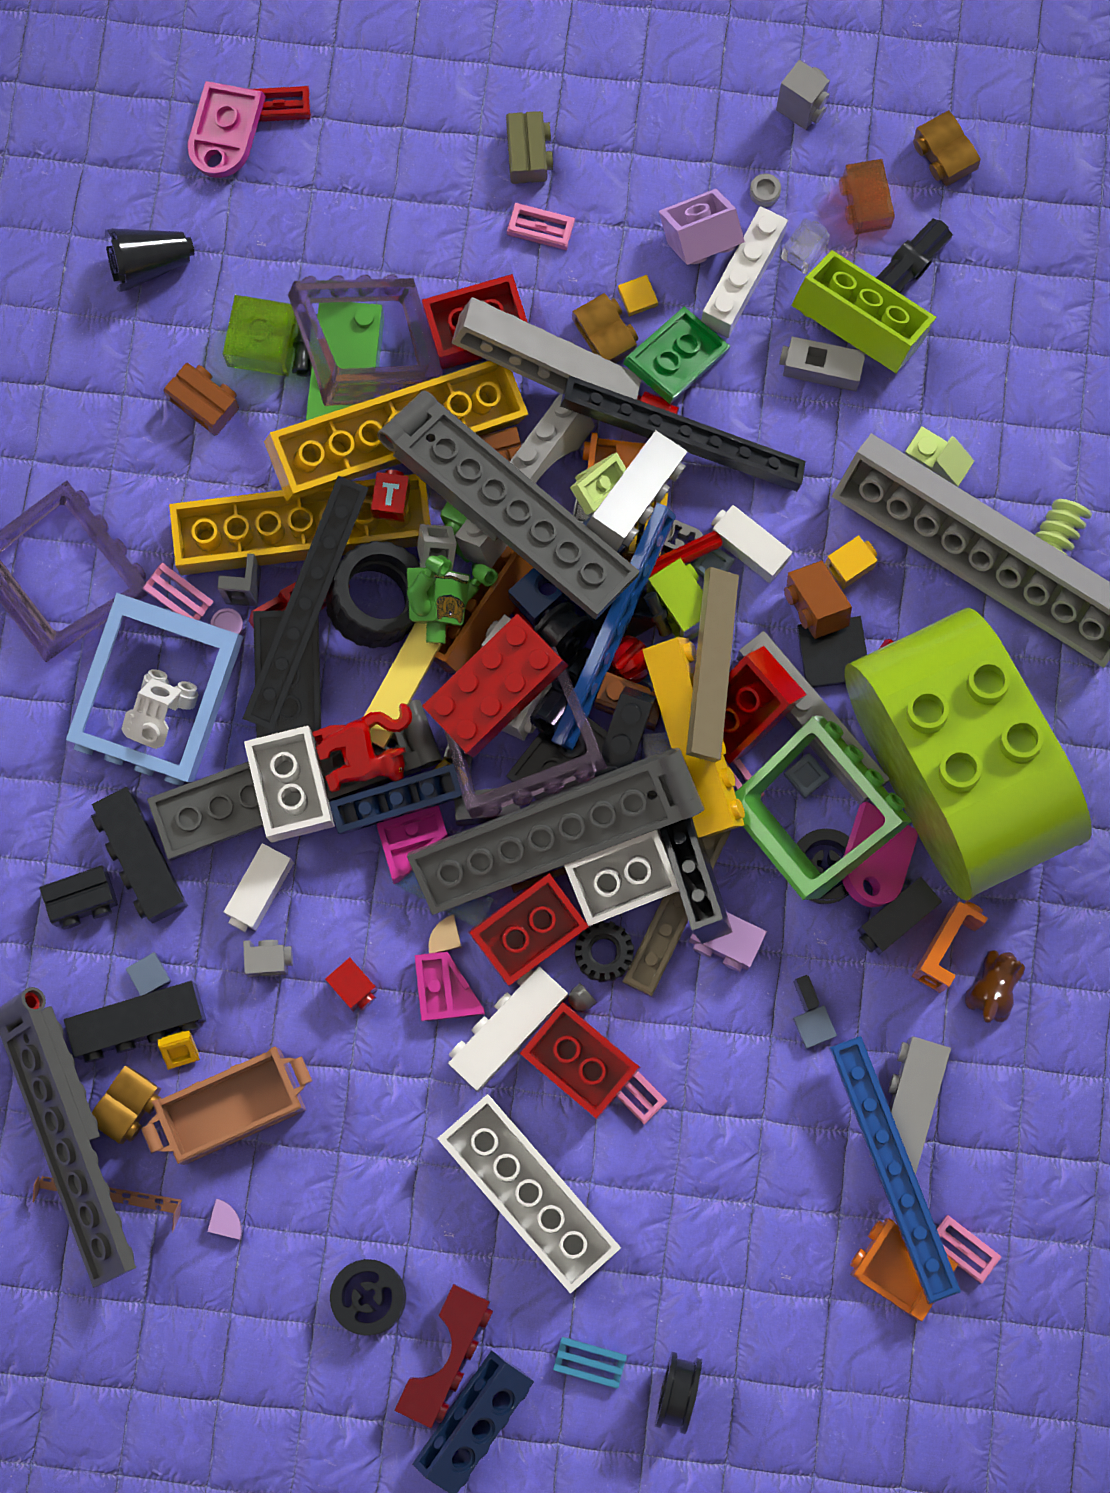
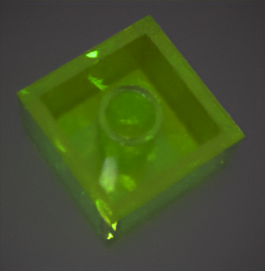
(260, 335)

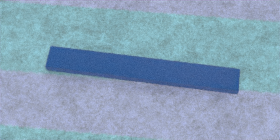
(616, 624)
(894, 1170)

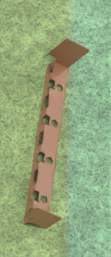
(117, 1197)

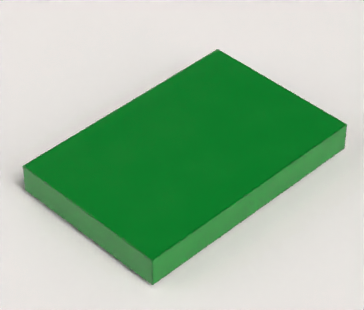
(676, 355)

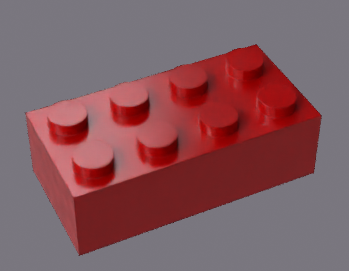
(494, 685)

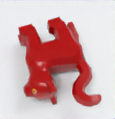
(357, 748)

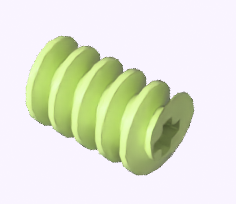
(1061, 524)

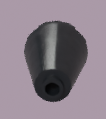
(145, 254)

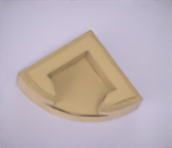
(444, 936)

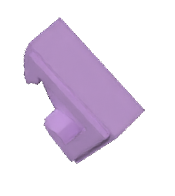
(225, 1221)

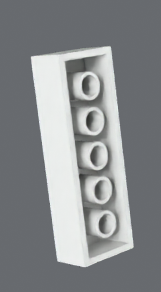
(529, 1193)

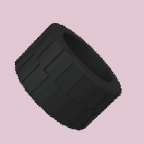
(343, 612)

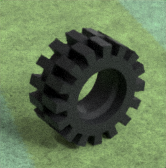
(599, 971)

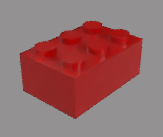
(444, 310)
(757, 700)
(528, 929)
(580, 1060)

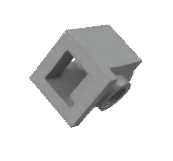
(436, 541)
(266, 958)

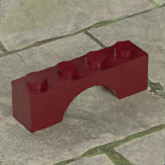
(425, 1396)

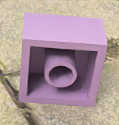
(702, 227)

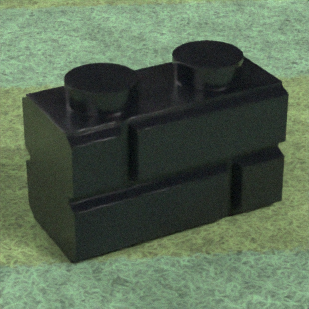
(79, 897)

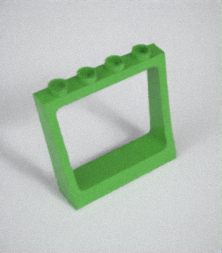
(777, 842)

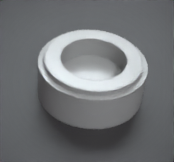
(765, 190)

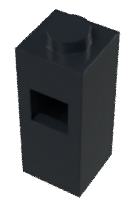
(898, 916)

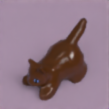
(994, 991)

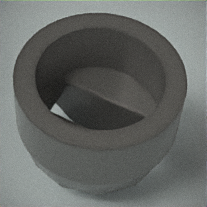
(581, 999)

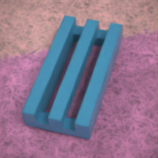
(618, 1370)

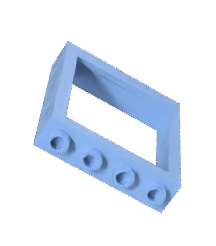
(229, 648)

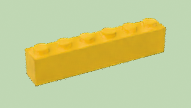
(672, 676)

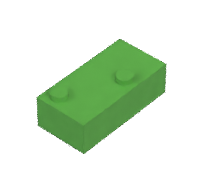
(354, 339)

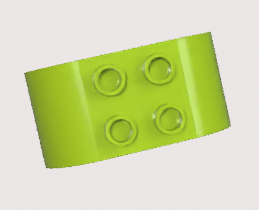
(968, 752)

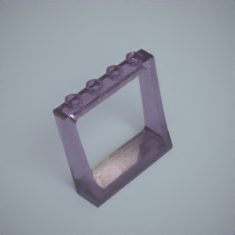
(361, 384)
(19, 605)
(548, 781)

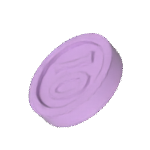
(228, 620)

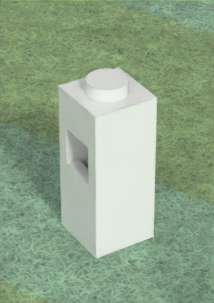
(751, 543)
(258, 888)

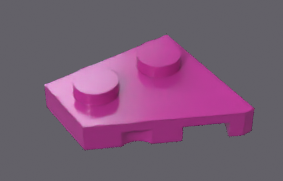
(408, 834)
(443, 989)

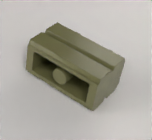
(527, 147)

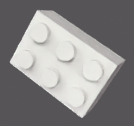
(289, 784)
(622, 877)

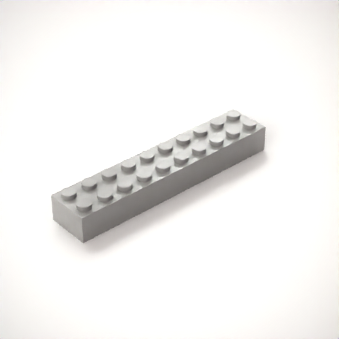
(980, 546)

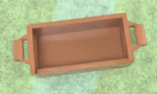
(228, 1106)

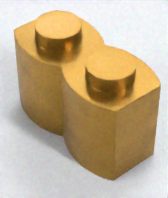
(946, 148)
(604, 329)
(125, 1104)

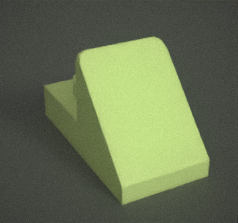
(941, 457)
(597, 482)

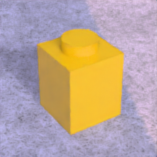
(851, 561)

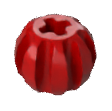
(630, 660)

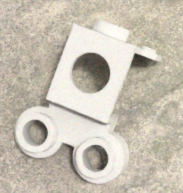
(147, 719)

